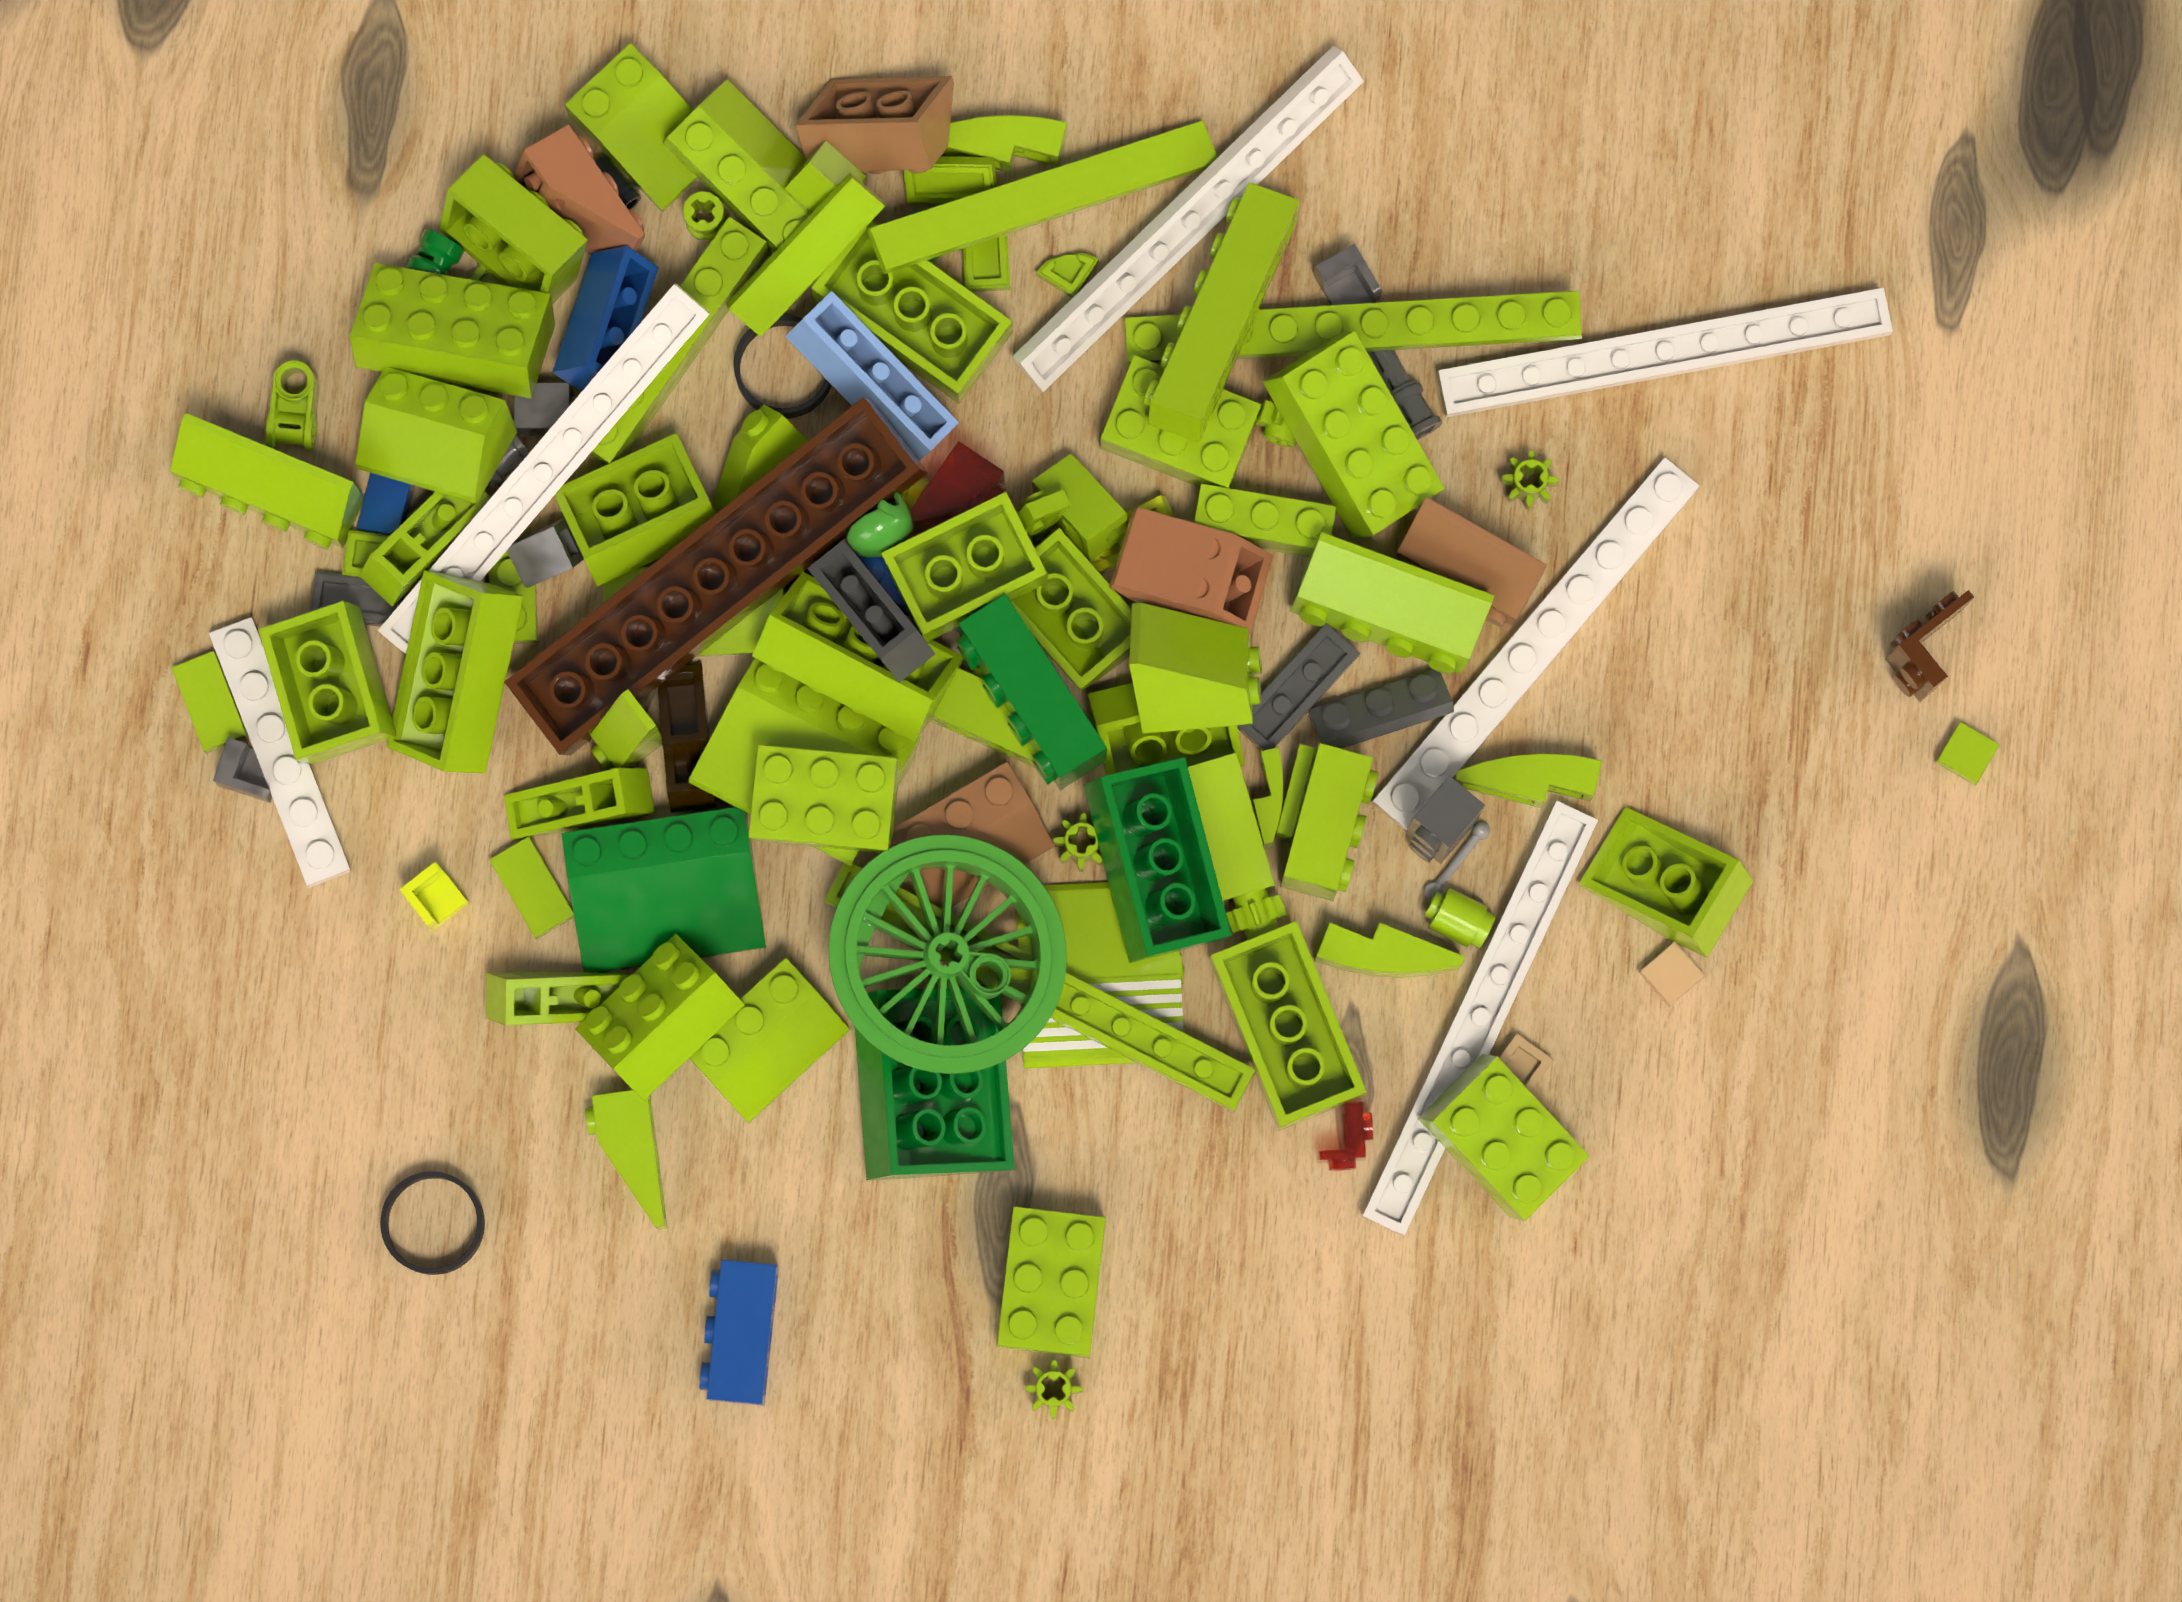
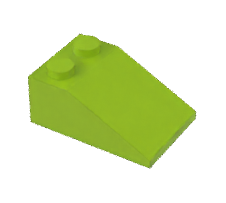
(628, 116)
(1668, 881)

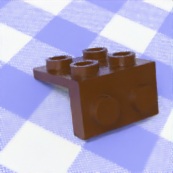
(1914, 666)

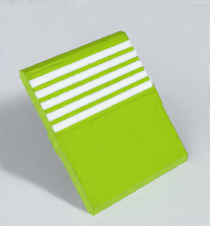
(1100, 959)

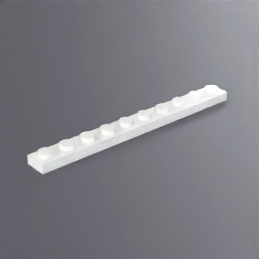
(1187, 219)
(1664, 352)
(561, 449)
(1537, 642)
(1483, 1008)

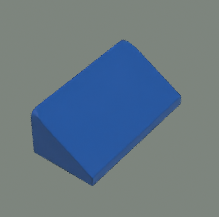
(384, 505)

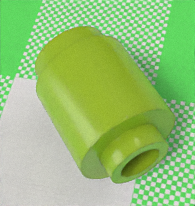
(1459, 918)

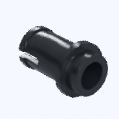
(627, 192)

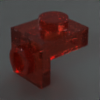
(1357, 1129)

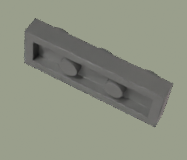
(1299, 687)
(1382, 710)

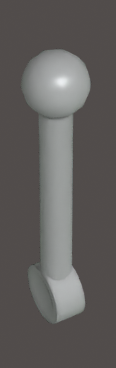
(1480, 831)

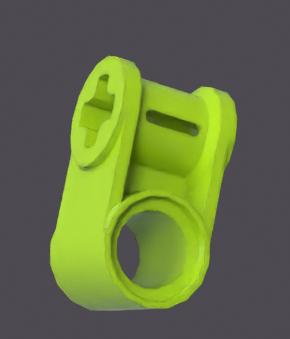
(293, 410)

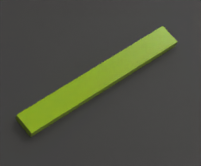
(1042, 197)

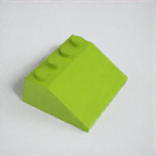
(786, 713)

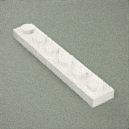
(288, 779)

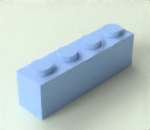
(864, 367)

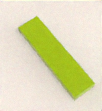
(805, 255)

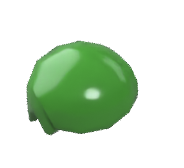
(881, 528)

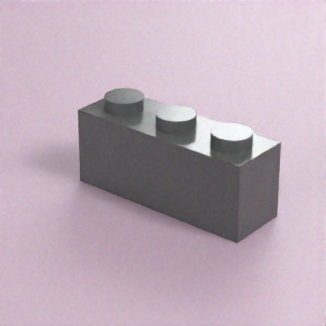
(871, 611)
(1443, 821)

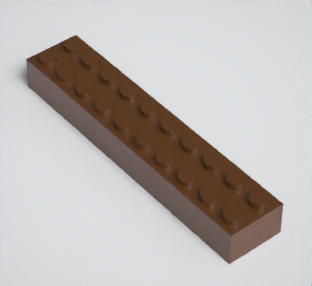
(716, 575)

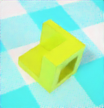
(434, 896)

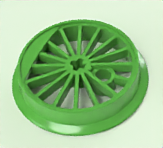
(860, 915)

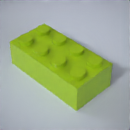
(918, 315)
(453, 330)
(1353, 435)
(1287, 1025)

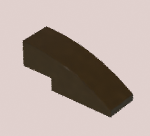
(684, 736)

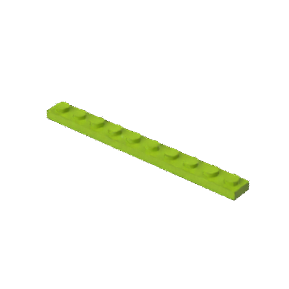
(1386, 325)
(1095, 1013)

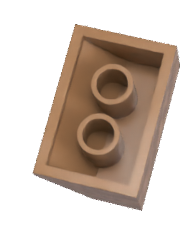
(881, 122)
(1472, 556)
(988, 810)

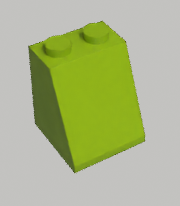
(1191, 671)

